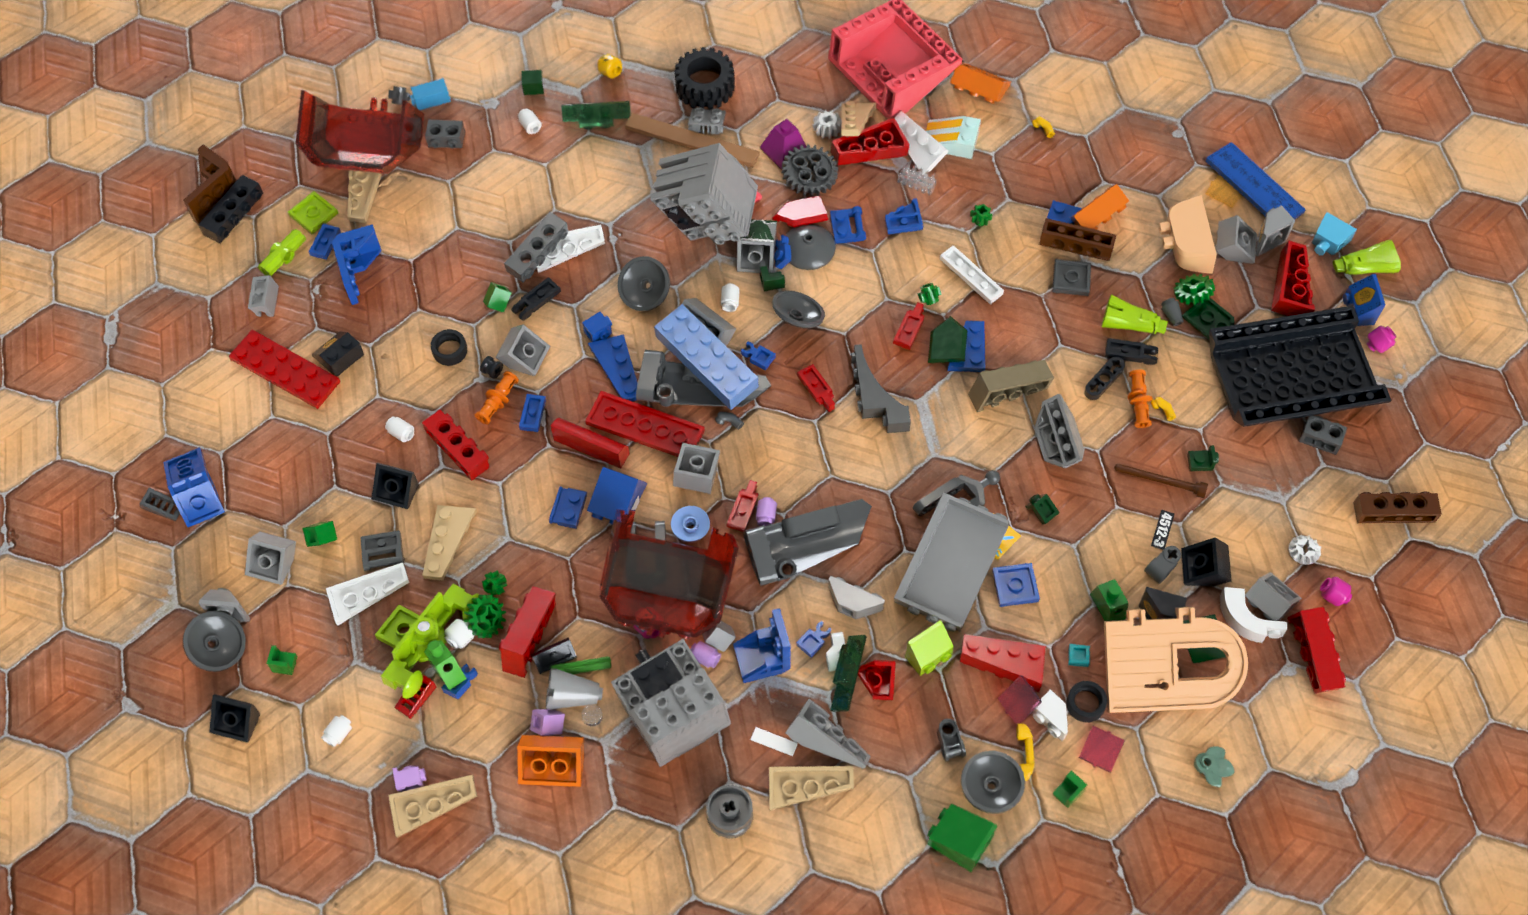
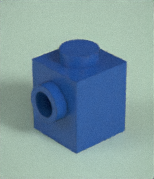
(597, 327)

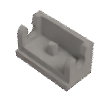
(263, 295)

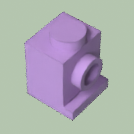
(409, 778)

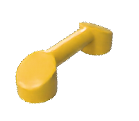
(1025, 734)

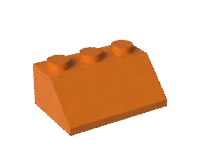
(979, 82)
(550, 760)

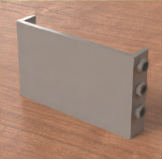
(951, 561)

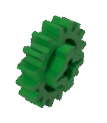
(1194, 289)
(485, 616)

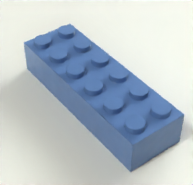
(706, 356)

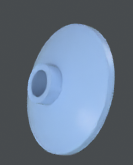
(690, 516)

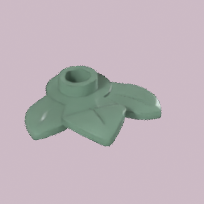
(1216, 765)

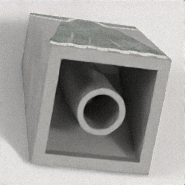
(757, 247)

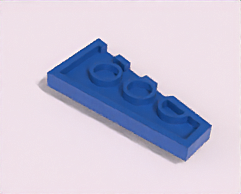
(617, 365)

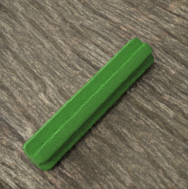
(585, 665)

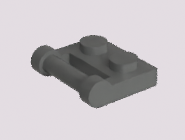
(381, 544)

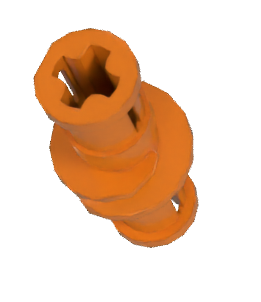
(496, 397)
(1139, 398)

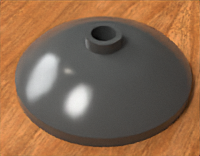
(810, 253)
(633, 283)
(798, 309)
(221, 630)
(994, 769)

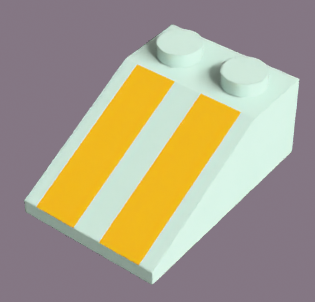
(956, 134)

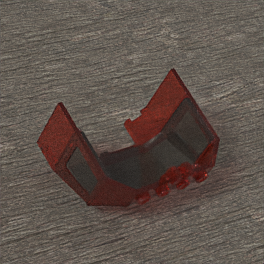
(357, 137)
(664, 581)

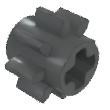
(398, 94)

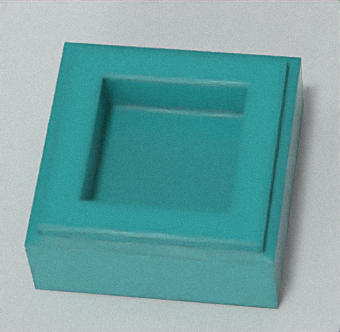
(1079, 655)

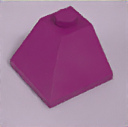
(782, 140)

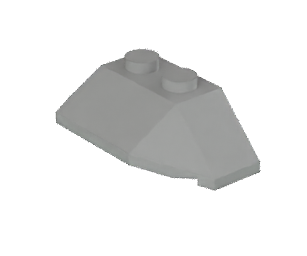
(1058, 433)

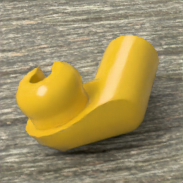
(1046, 125)
(1165, 405)

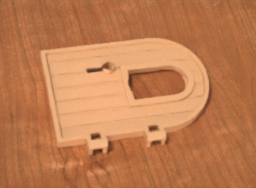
(1149, 656)

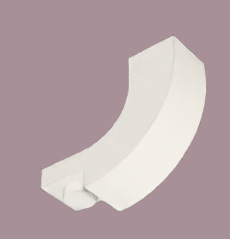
(1243, 621)

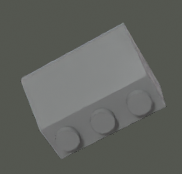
(714, 322)

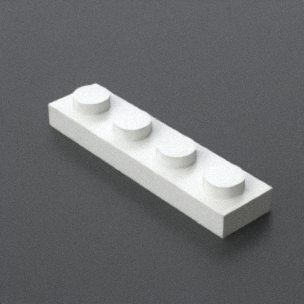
(971, 274)

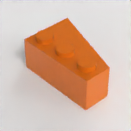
(1101, 208)

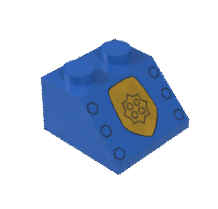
(1366, 300)

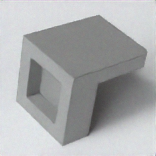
(720, 636)

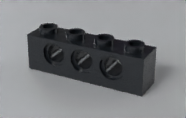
(231, 209)

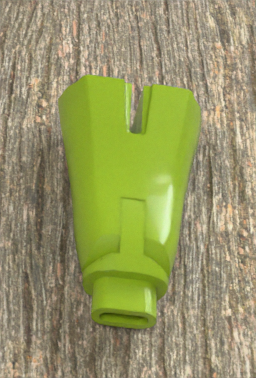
(1375, 259)
(1124, 315)

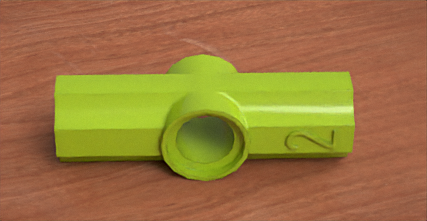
(282, 252)

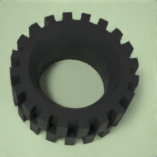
(708, 93)

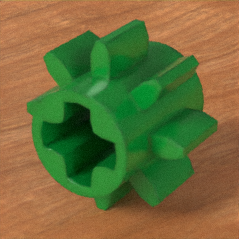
(981, 215)
(929, 294)
(494, 583)

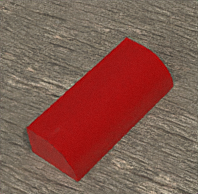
(589, 442)

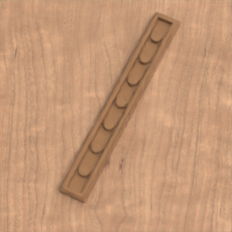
(687, 138)

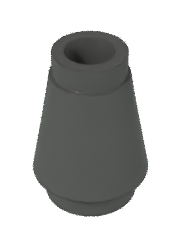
(1172, 311)

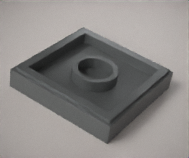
(1071, 277)

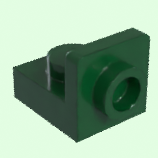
(1203, 460)
(1042, 507)

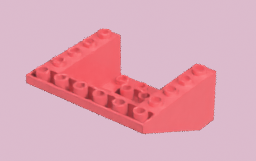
(891, 56)

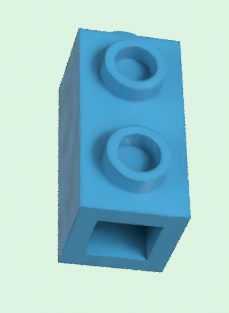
(430, 94)

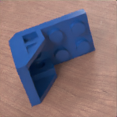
(358, 246)
(192, 487)
(764, 651)

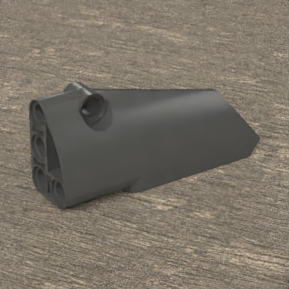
(683, 387)
(804, 540)

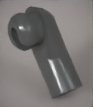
(729, 417)

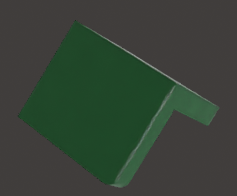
(532, 82)
(771, 281)

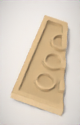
(855, 117)
(361, 191)
(445, 539)
(802, 784)
(426, 803)

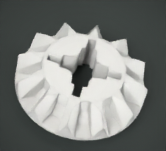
(1297, 552)

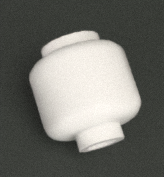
(458, 634)

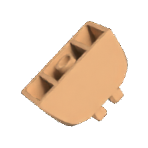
(1189, 236)

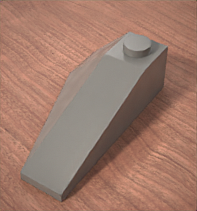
(817, 732)

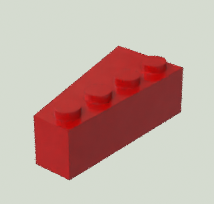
(874, 143)

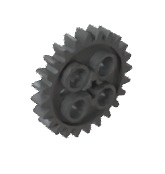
(795, 174)

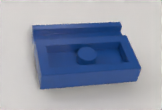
(568, 507)

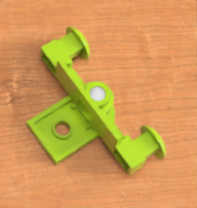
(423, 629)

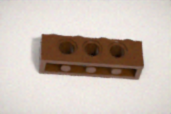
(1077, 239)
(1367, 512)

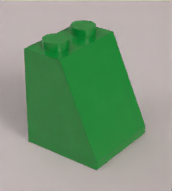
(961, 836)

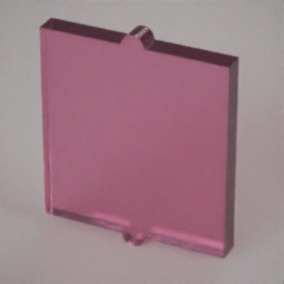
(1019, 700)
(1101, 749)

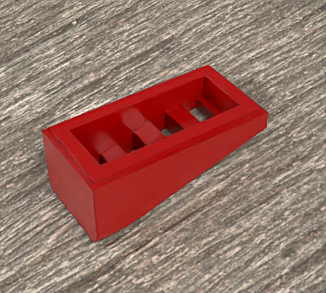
(425, 693)

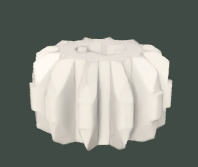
(827, 124)

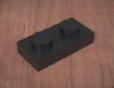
(554, 654)

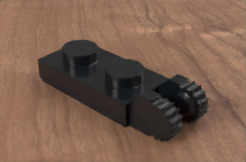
(536, 298)
(1131, 351)

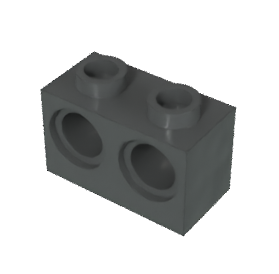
(445, 134)
(1322, 436)

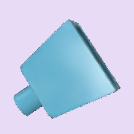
(1332, 235)

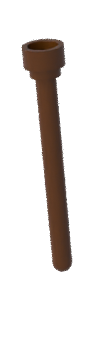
(1198, 488)

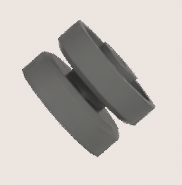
(740, 814)

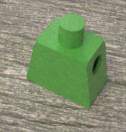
(440, 655)

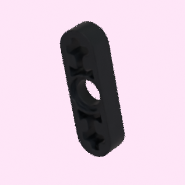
(1105, 370)

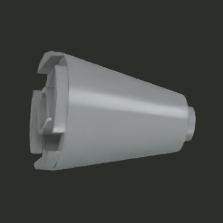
(570, 690)

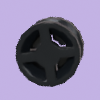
(491, 367)

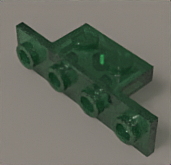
(596, 114)
(847, 672)

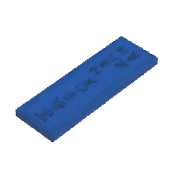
(1252, 181)

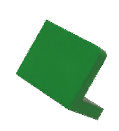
(497, 297)
(319, 533)
(281, 661)
(1070, 789)

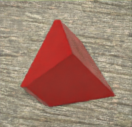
(878, 678)

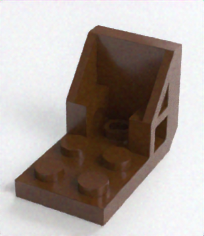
(218, 182)

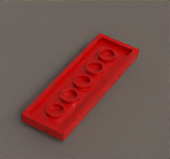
(284, 369)
(642, 424)

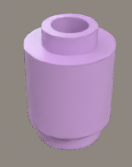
(766, 511)
(705, 654)

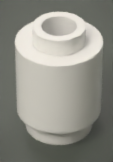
(529, 121)
(730, 297)
(400, 429)
(336, 730)

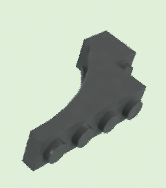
(874, 399)

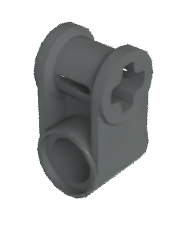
(1161, 566)
(950, 744)

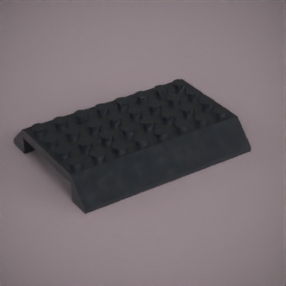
(1294, 367)

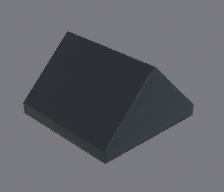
(394, 486)
(233, 718)

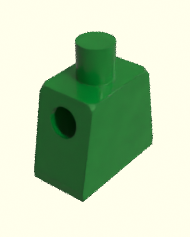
(1108, 599)

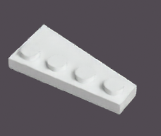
(923, 148)
(574, 244)
(362, 592)

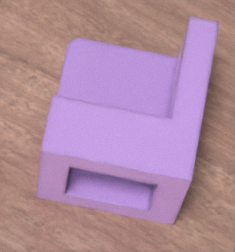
(547, 722)

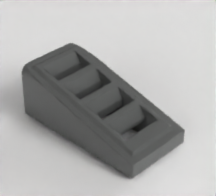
(145, 504)

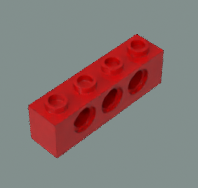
(471, 466)

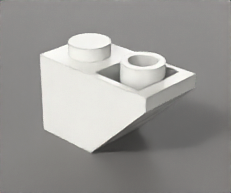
(1052, 714)

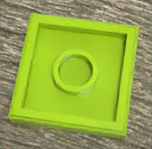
(313, 212)

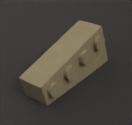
(1009, 383)

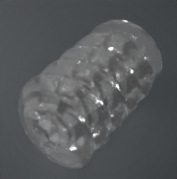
(917, 179)

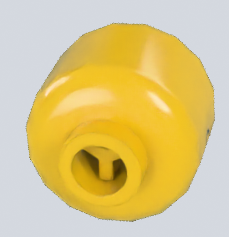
(609, 66)

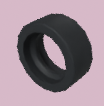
(449, 359)
(1091, 687)

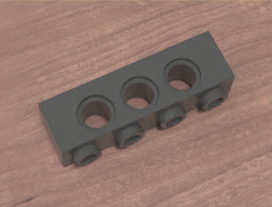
(549, 224)

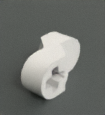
(832, 654)

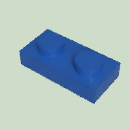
(323, 242)
(532, 413)

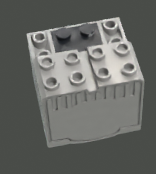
(706, 194)
(671, 702)

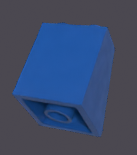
(614, 492)

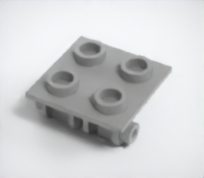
(702, 117)

